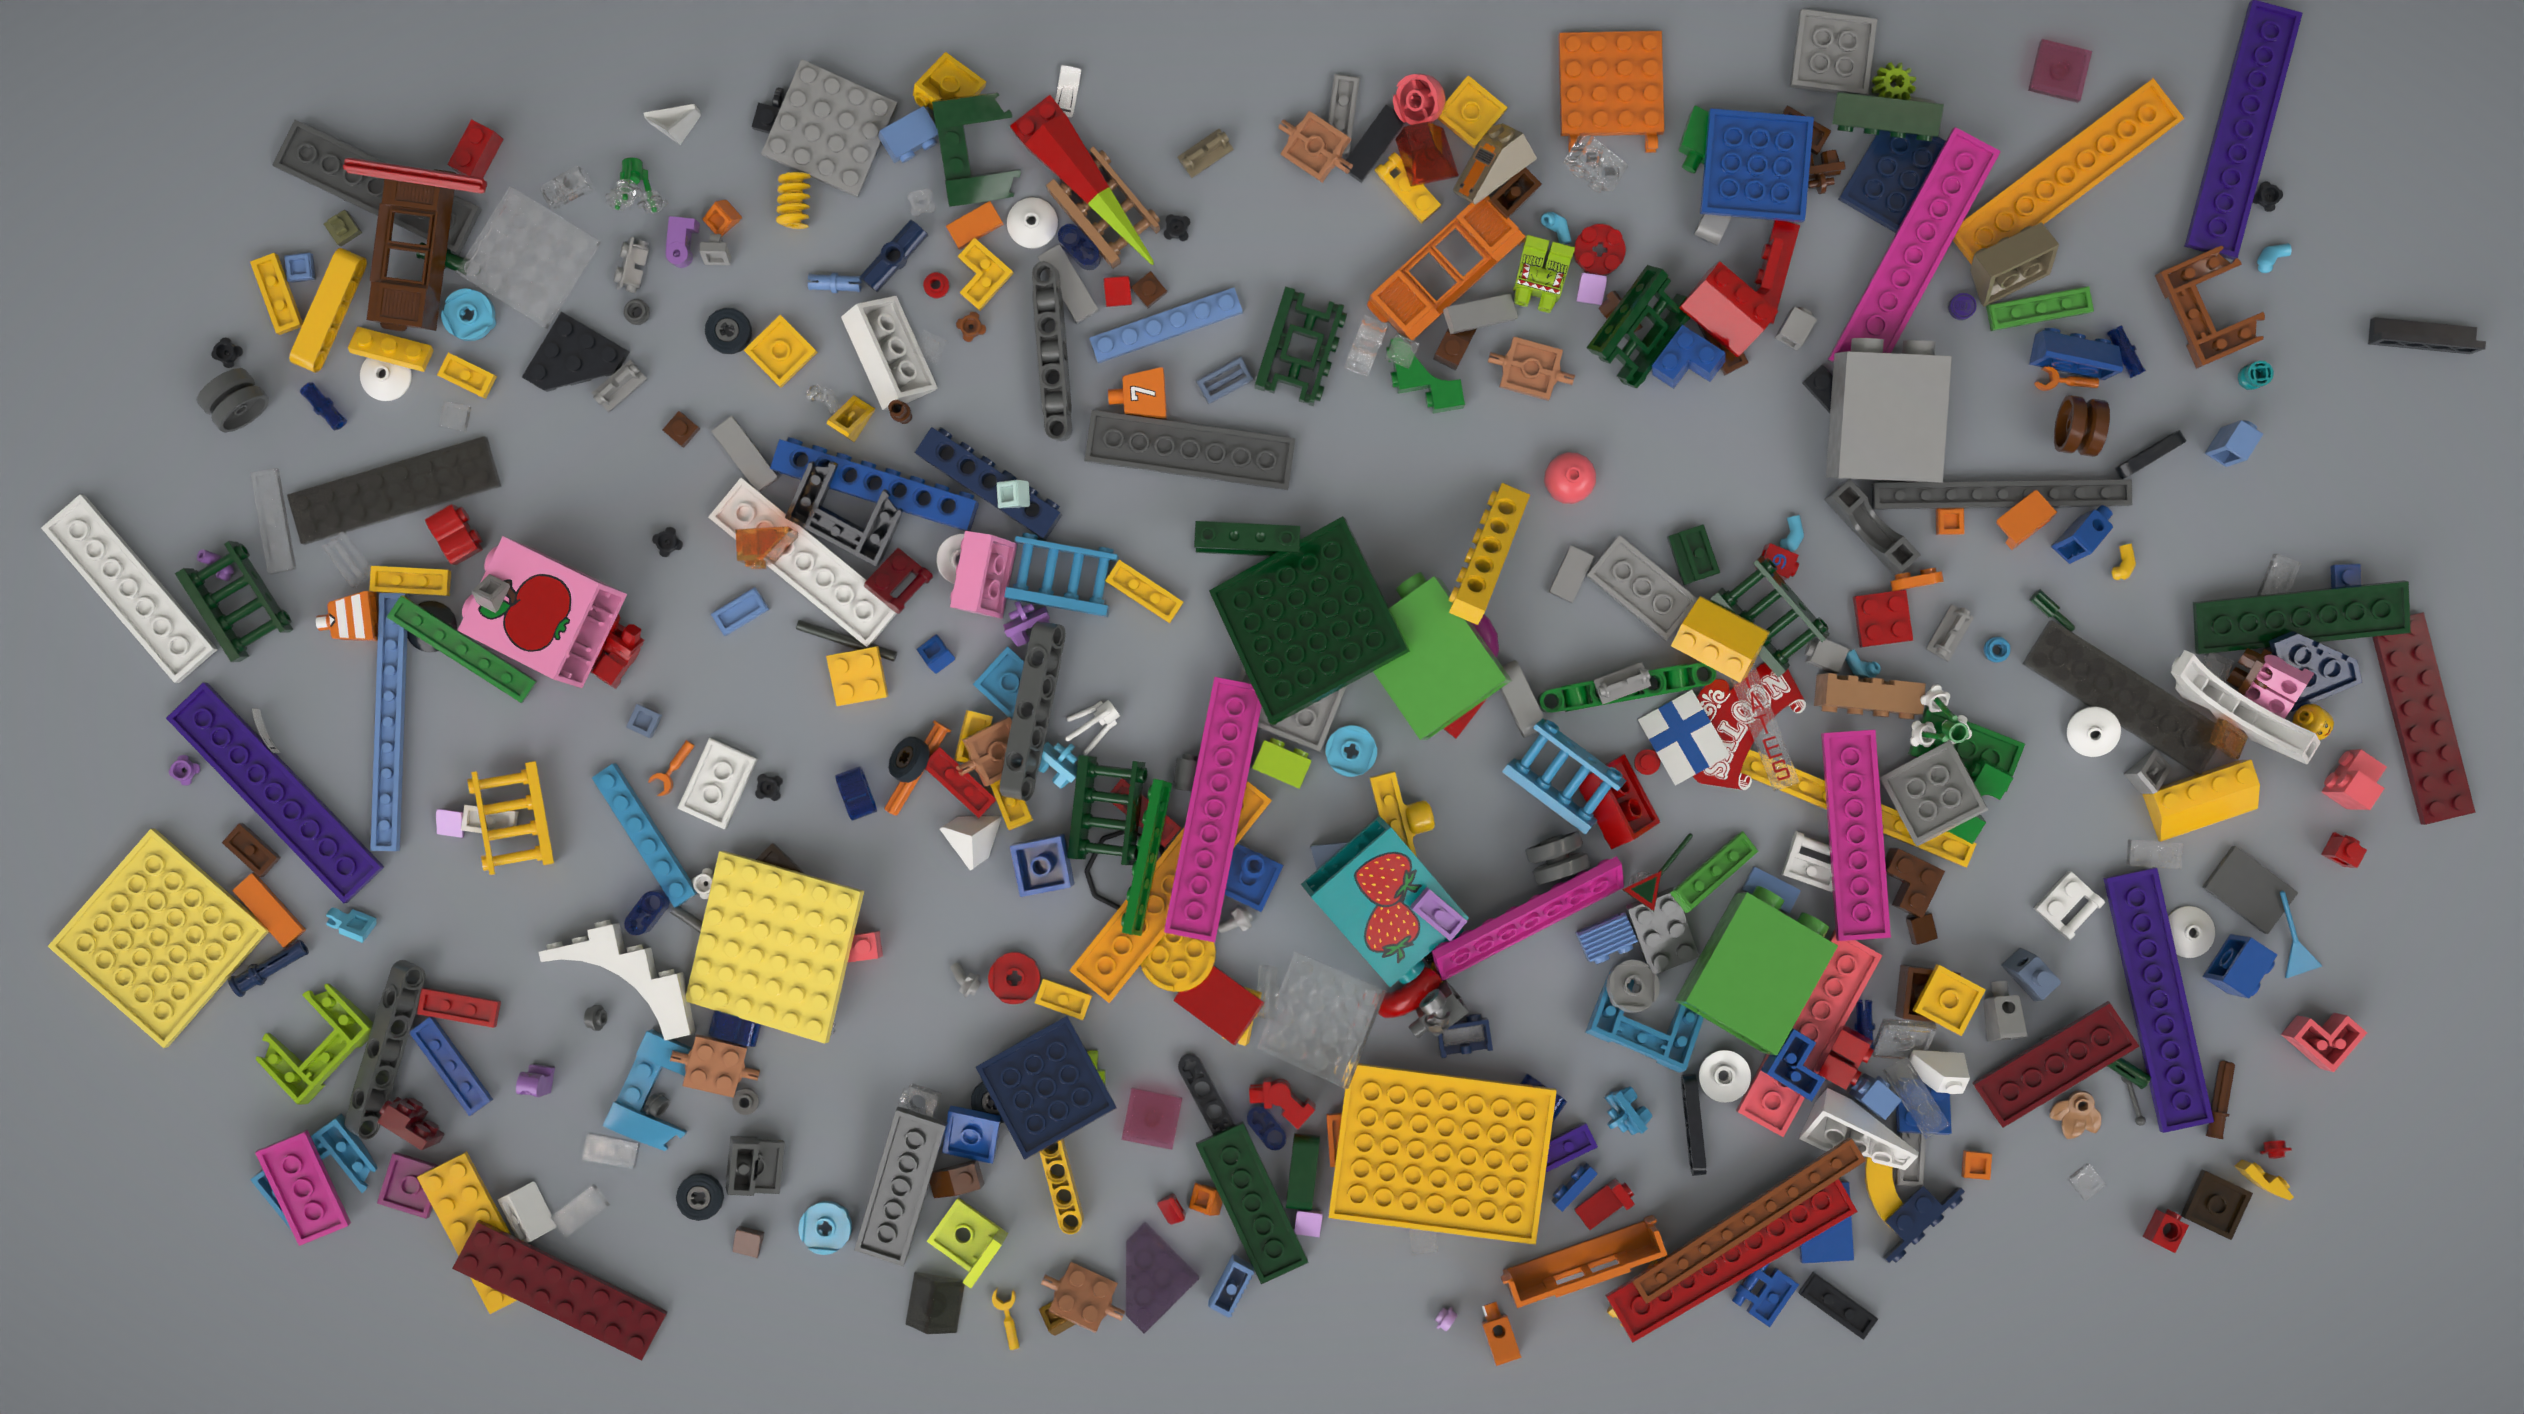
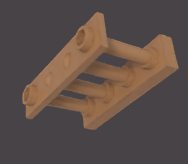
(1094, 231)

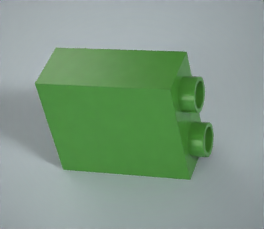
(1447, 660)
(1758, 970)

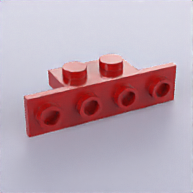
(1776, 262)

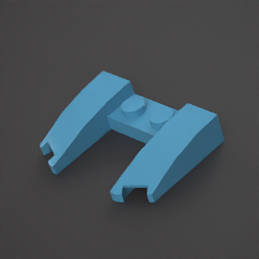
(1669, 1049)
(627, 1112)
(344, 1148)

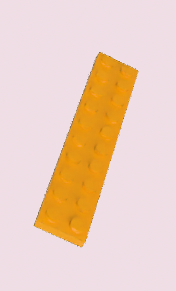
(2071, 169)
(1117, 955)

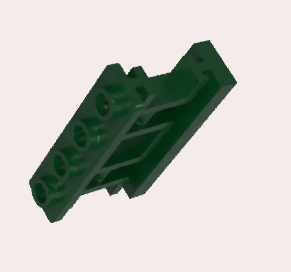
(1627, 318)
(1281, 341)

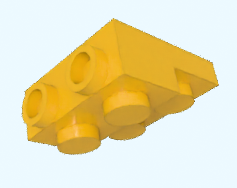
(946, 80)

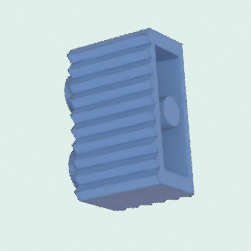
(1607, 937)
(1231, 1286)

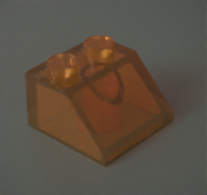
(763, 545)

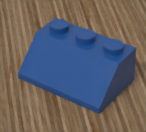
(2076, 354)

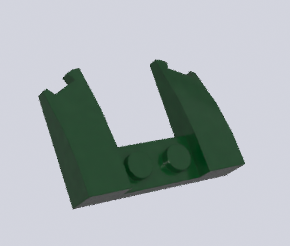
(950, 119)

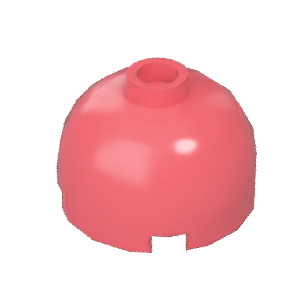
(1419, 99)
(1570, 478)

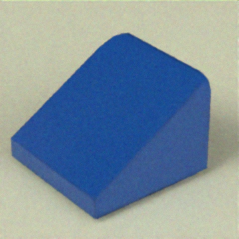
(936, 654)

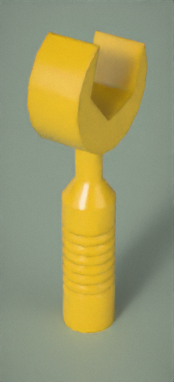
(1008, 1321)

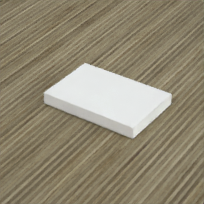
(717, 783)

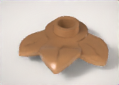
(2076, 1118)

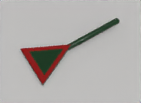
(1647, 889)

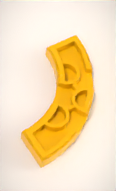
(1881, 1188)

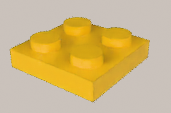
(1471, 111)
(780, 351)
(857, 676)
(1949, 999)

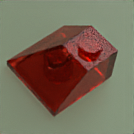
(1426, 154)

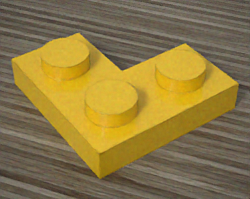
(989, 271)

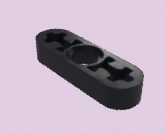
(2150, 454)

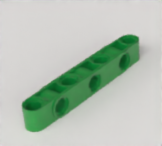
(1669, 680)

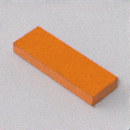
(269, 910)

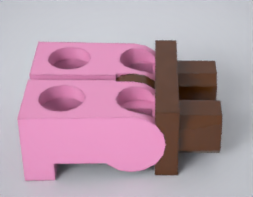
(2270, 681)

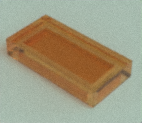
(2228, 739)

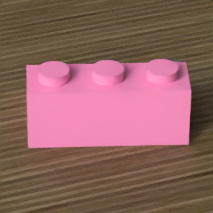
(983, 574)

